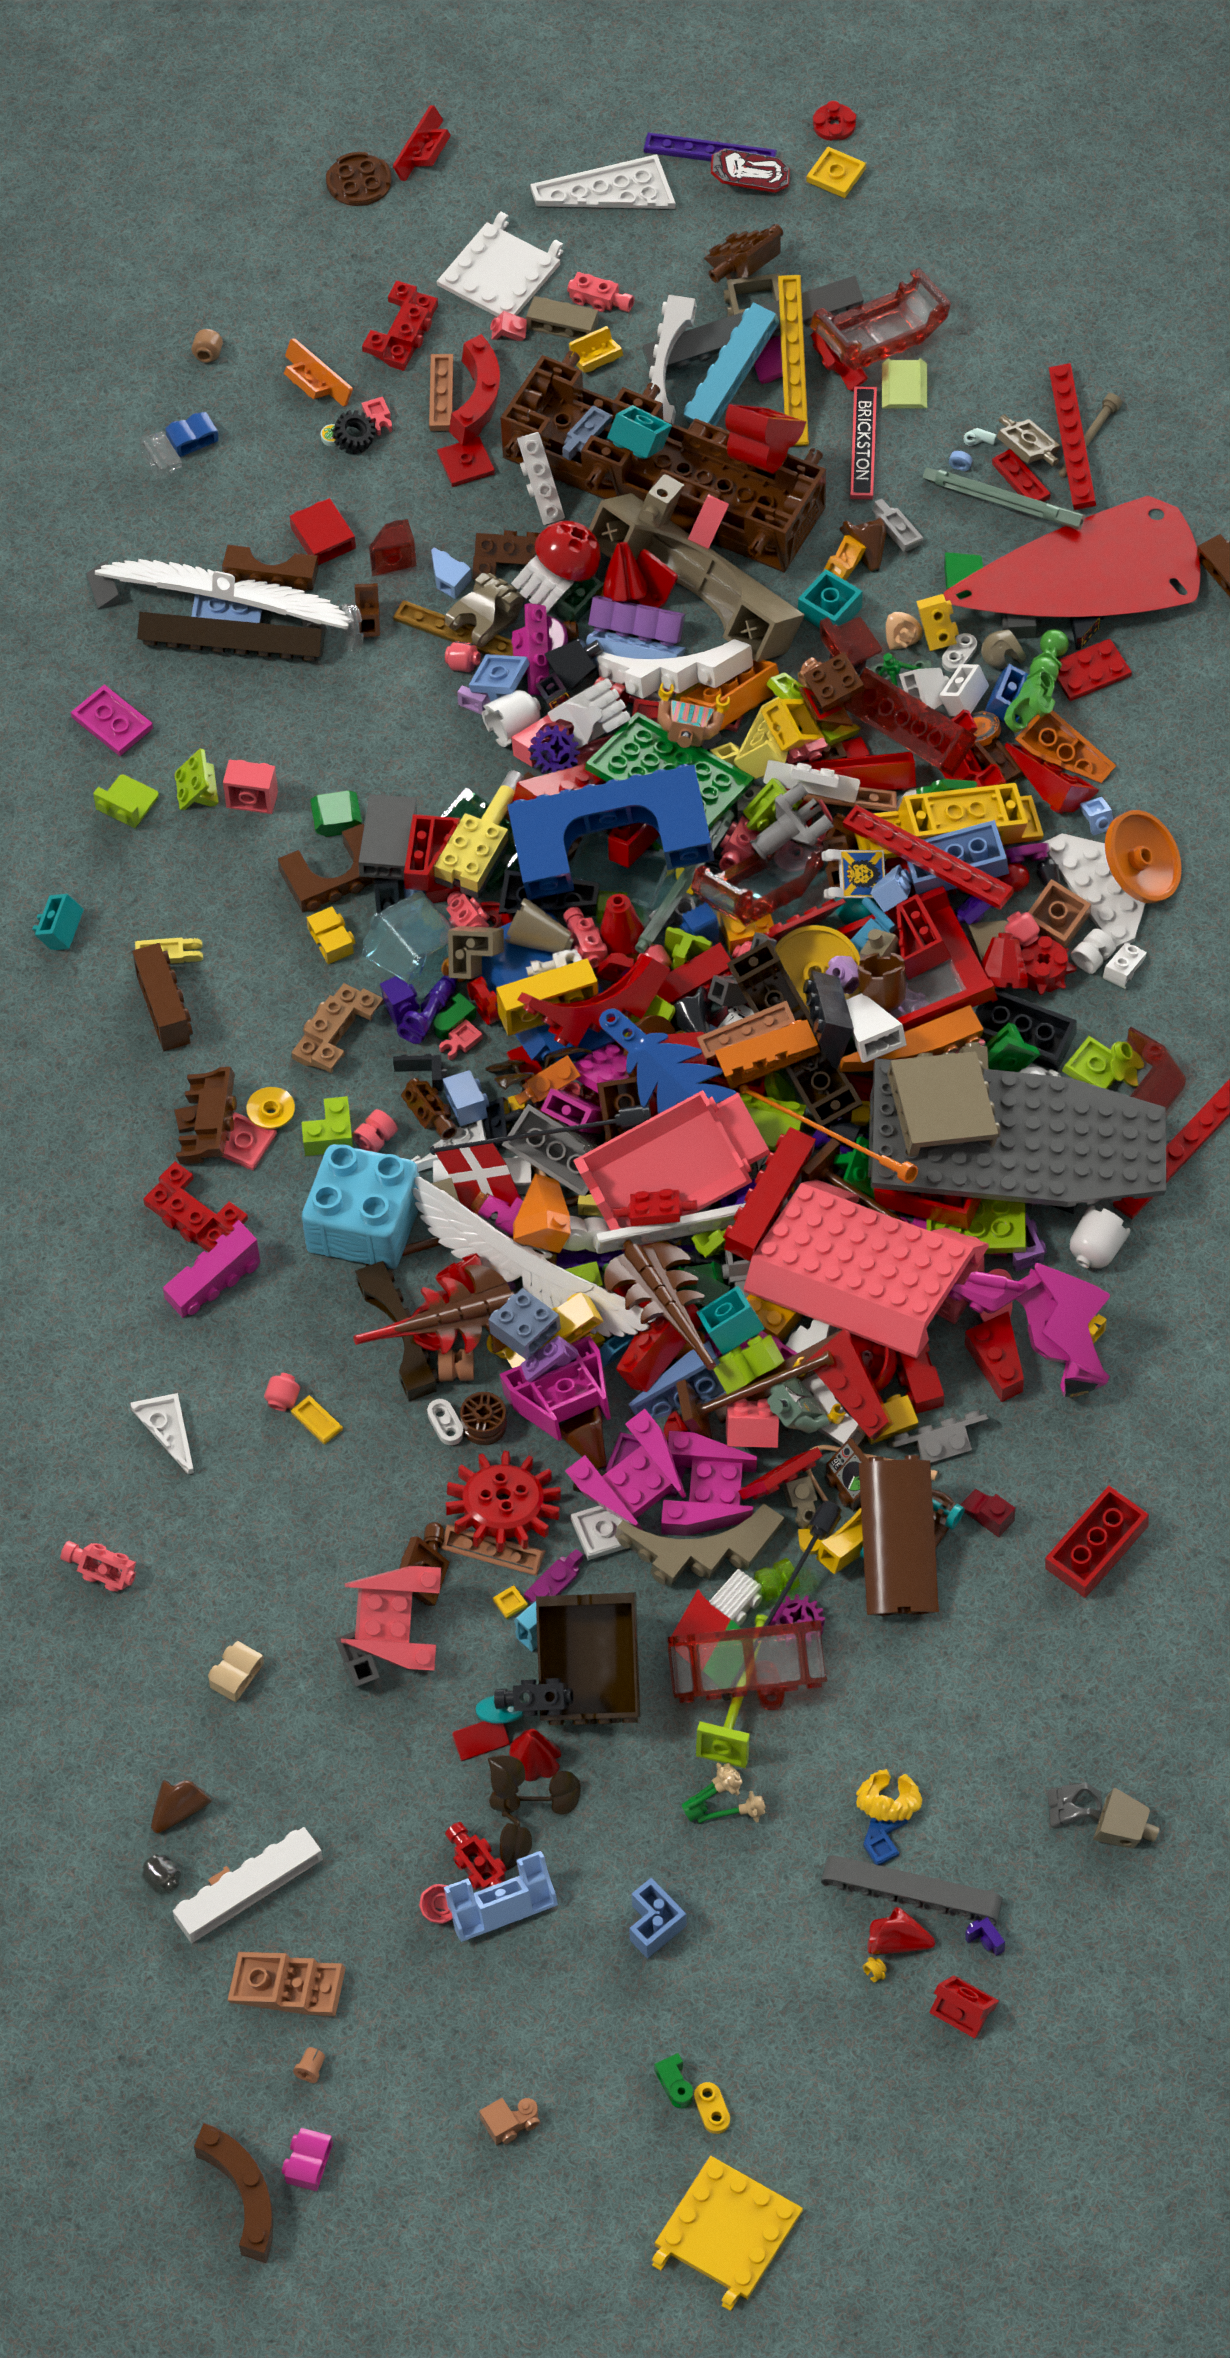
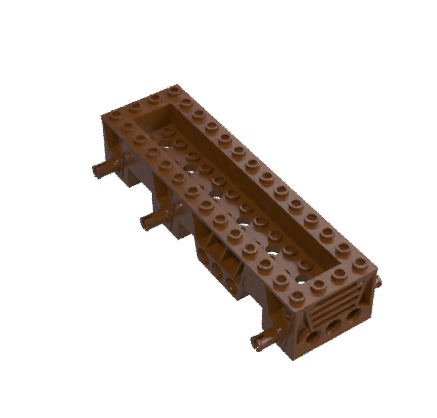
(748, 528)

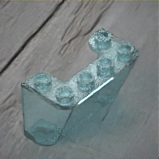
(643, 881)
(406, 935)

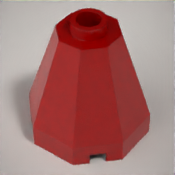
(1004, 962)

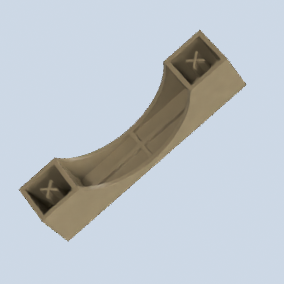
(743, 604)

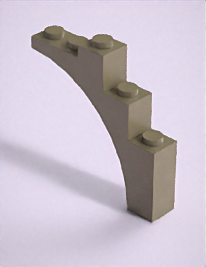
(703, 1555)

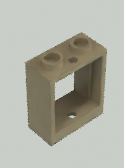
(748, 285)

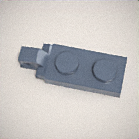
(590, 424)

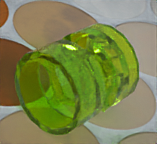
(775, 1579)

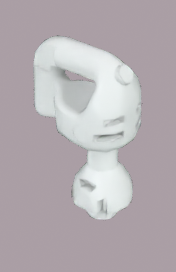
(559, 959)

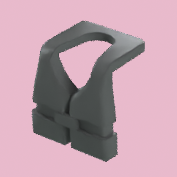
(1063, 1804)

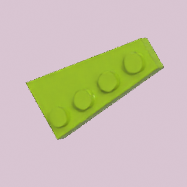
(787, 688)

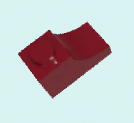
(989, 1511)

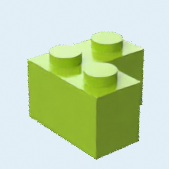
(332, 1130)
(744, 1365)

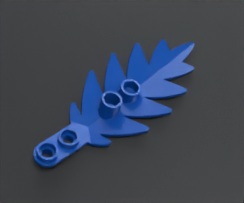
(662, 1064)

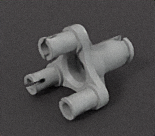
(791, 823)

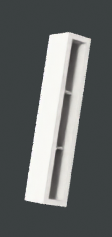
(247, 1884)

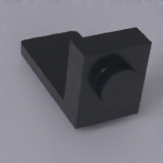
(426, 1062)

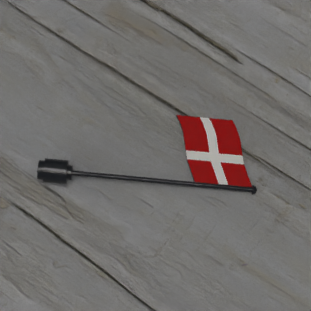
(481, 1167)

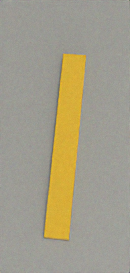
(793, 351)

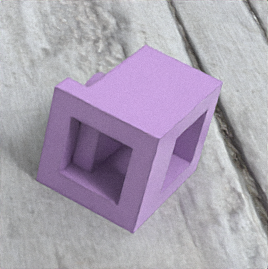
(847, 971)

